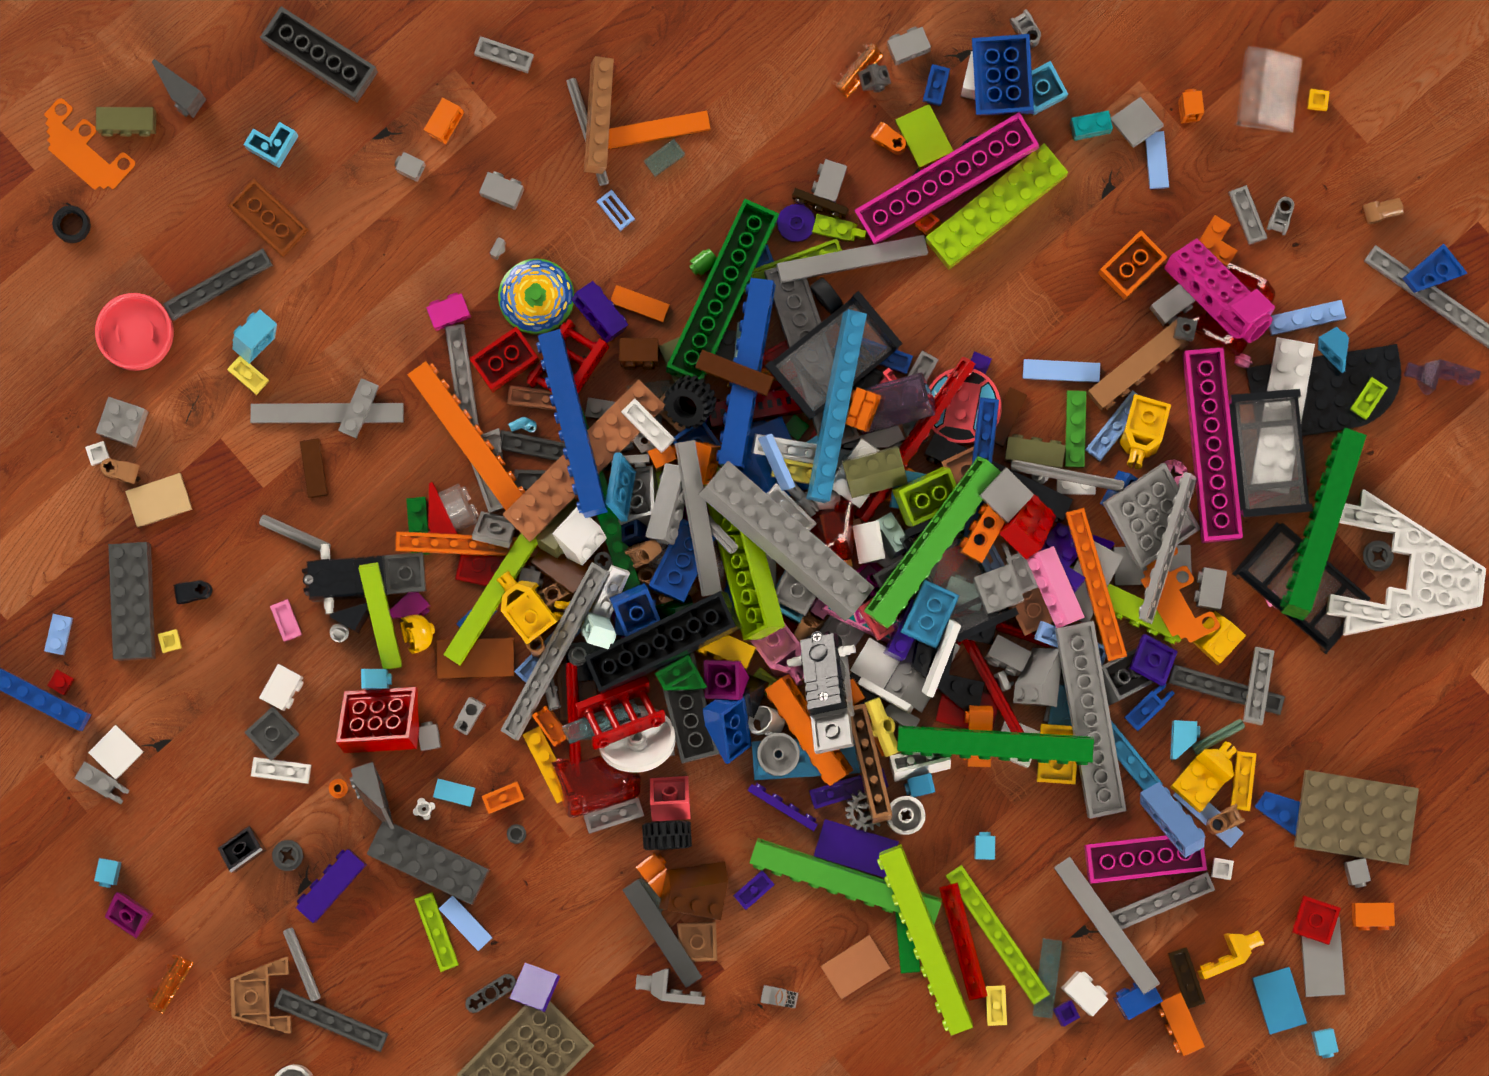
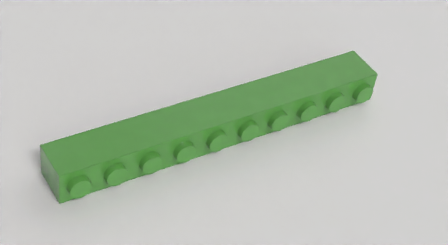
(932, 543)
(831, 876)

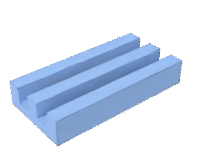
(609, 214)

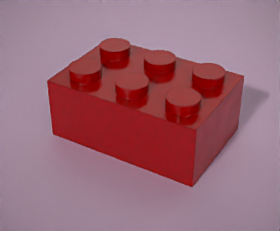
(504, 359)
(1029, 527)

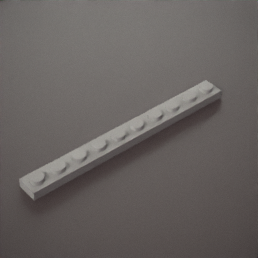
(555, 651)

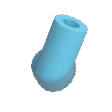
(524, 423)

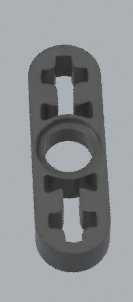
(475, 996)

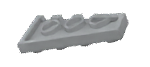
(490, 499)

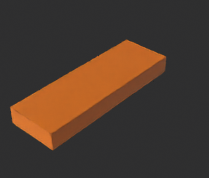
(640, 304)

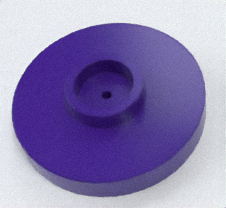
(787, 223)

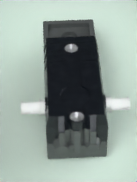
(341, 579)

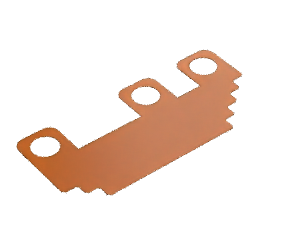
(77, 155)
(1174, 608)

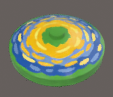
(536, 296)

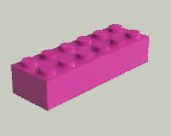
(1139, 859)

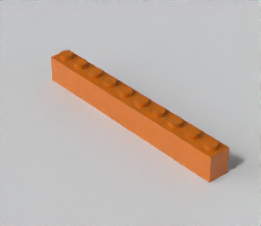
(466, 434)

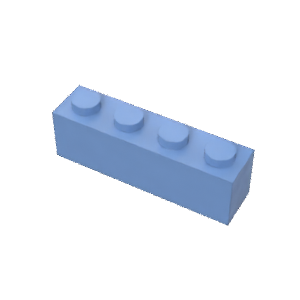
(1172, 819)

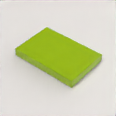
(924, 136)

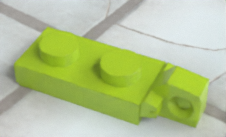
(837, 228)

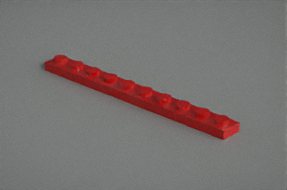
(921, 430)

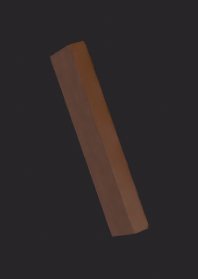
(734, 373)

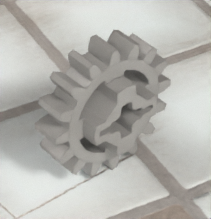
(861, 817)

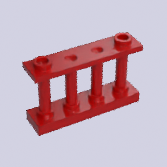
(586, 365)
(617, 696)

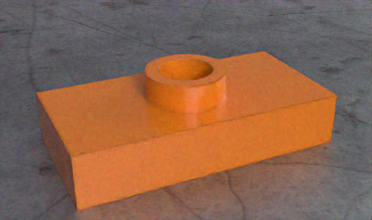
(503, 797)

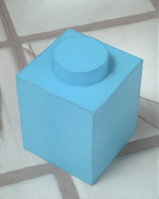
(984, 846)
(107, 872)
(1325, 1042)

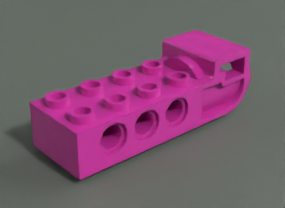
(1220, 292)

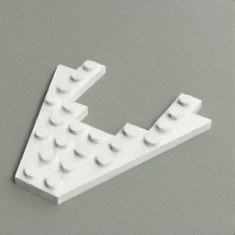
(1437, 576)

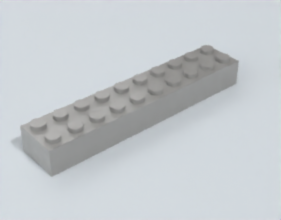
(786, 541)

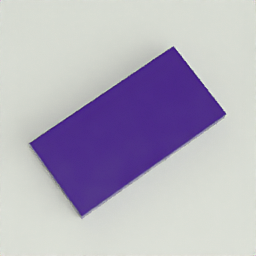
(852, 847)

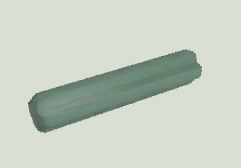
(1218, 736)

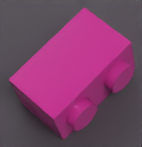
(448, 311)

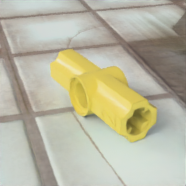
(882, 726)

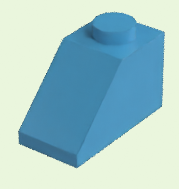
(1335, 347)
(919, 785)

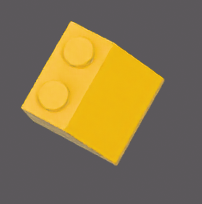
(1220, 642)

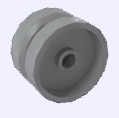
(768, 748)

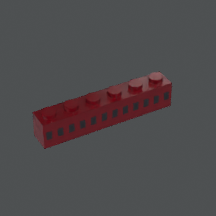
(766, 407)

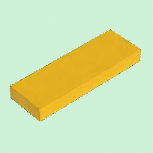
(1243, 780)

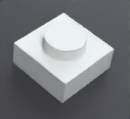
(97, 453)
(1222, 868)

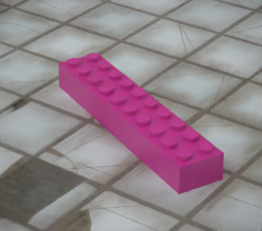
(947, 178)
(1212, 445)

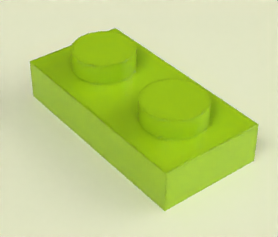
(1368, 398)

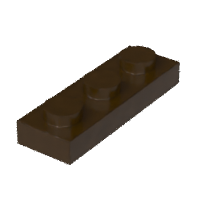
(819, 204)
(1186, 977)

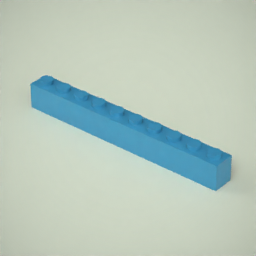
(836, 406)

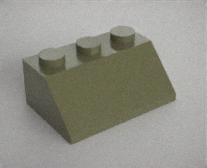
(874, 472)

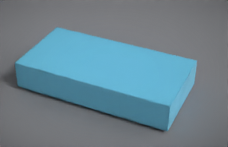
(454, 792)

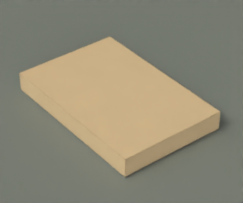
(159, 500)

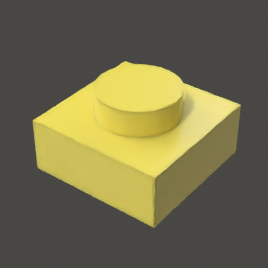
(169, 641)

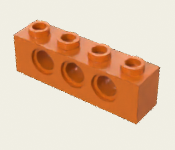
(967, 544)

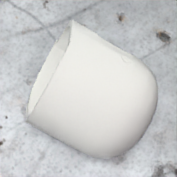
(769, 721)

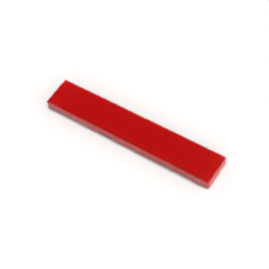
(963, 941)

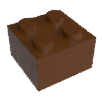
(639, 353)

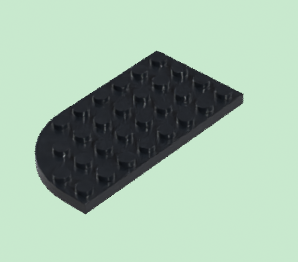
(1333, 393)

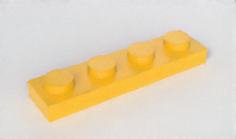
(544, 757)

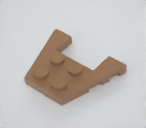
(252, 996)

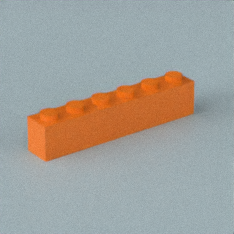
(793, 709)

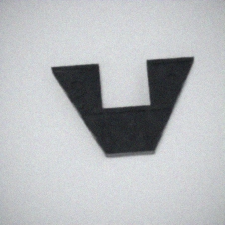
(957, 689)

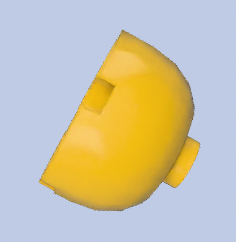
(417, 632)

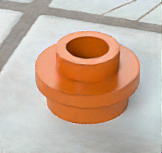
(344, 790)

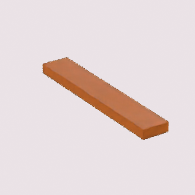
(658, 129)

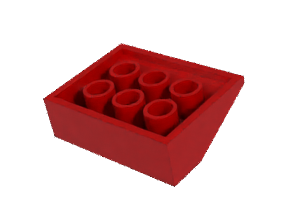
(379, 720)

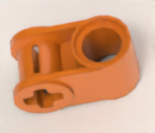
(886, 137)

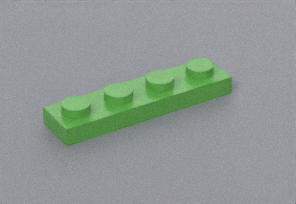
(1075, 429)

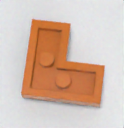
(1212, 240)

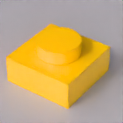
(1318, 100)

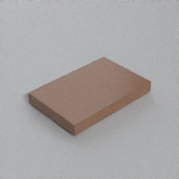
(855, 967)

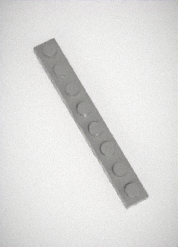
(1169, 542)

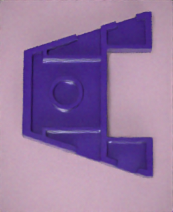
(1063, 543)

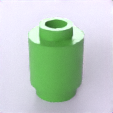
(702, 262)

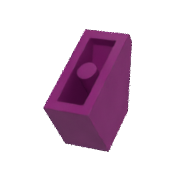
(410, 604)

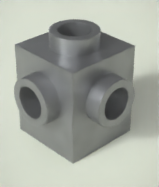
(874, 78)

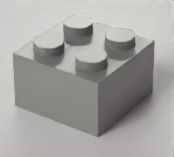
(122, 422)
(998, 589)

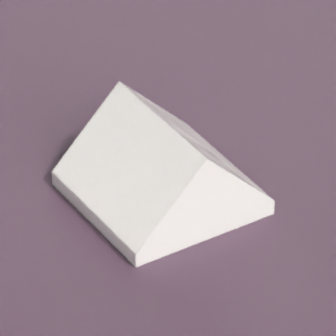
(869, 542)

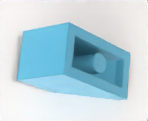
(375, 679)
(1183, 736)

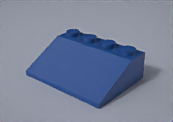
(1003, 75)
(757, 466)

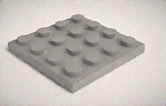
(1142, 514)

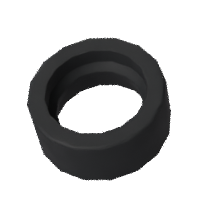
(68, 210)
(826, 295)

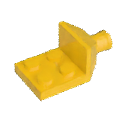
(1144, 429)
(525, 608)
(1205, 776)
(1240, 948)

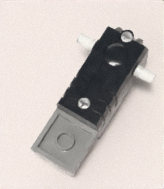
(827, 689)

